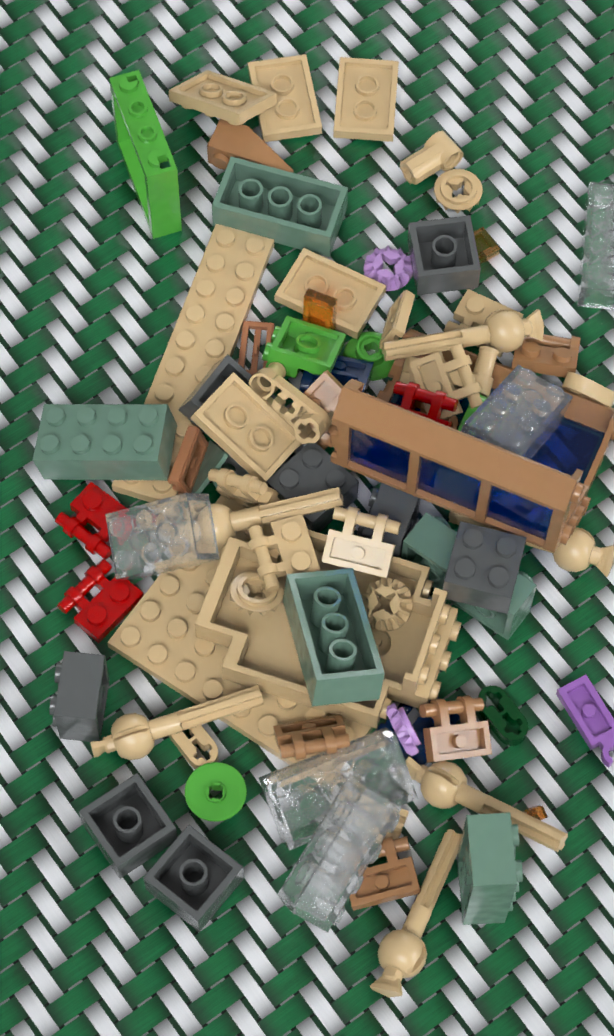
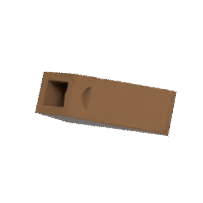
(241, 143)

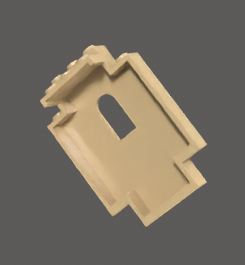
(265, 652)

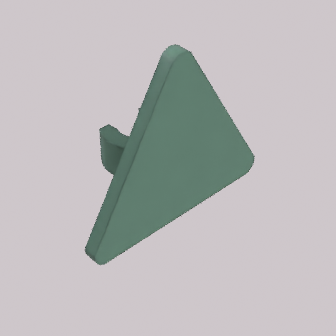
(213, 458)

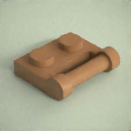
(550, 357)

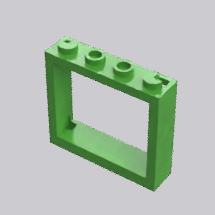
(142, 151)

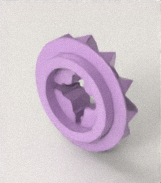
(402, 268)
(403, 729)

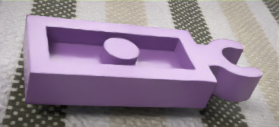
(589, 715)

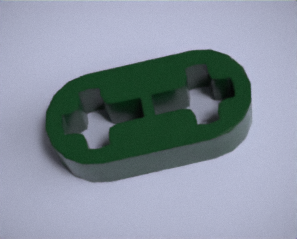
(507, 710)

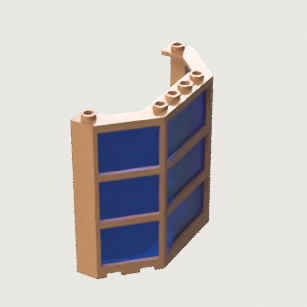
(467, 475)

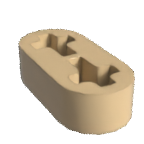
(588, 388)
(187, 746)

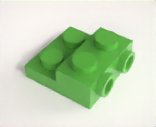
(304, 347)

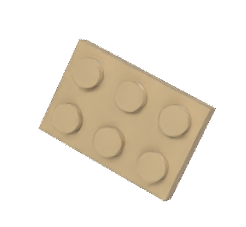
(222, 97)
(366, 99)
(296, 105)
(355, 293)
(246, 428)

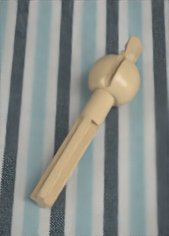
(502, 331)
(228, 522)
(573, 556)
(135, 735)
(446, 785)
(403, 951)

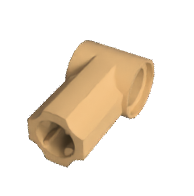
(437, 154)

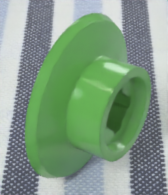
(359, 349)
(215, 777)

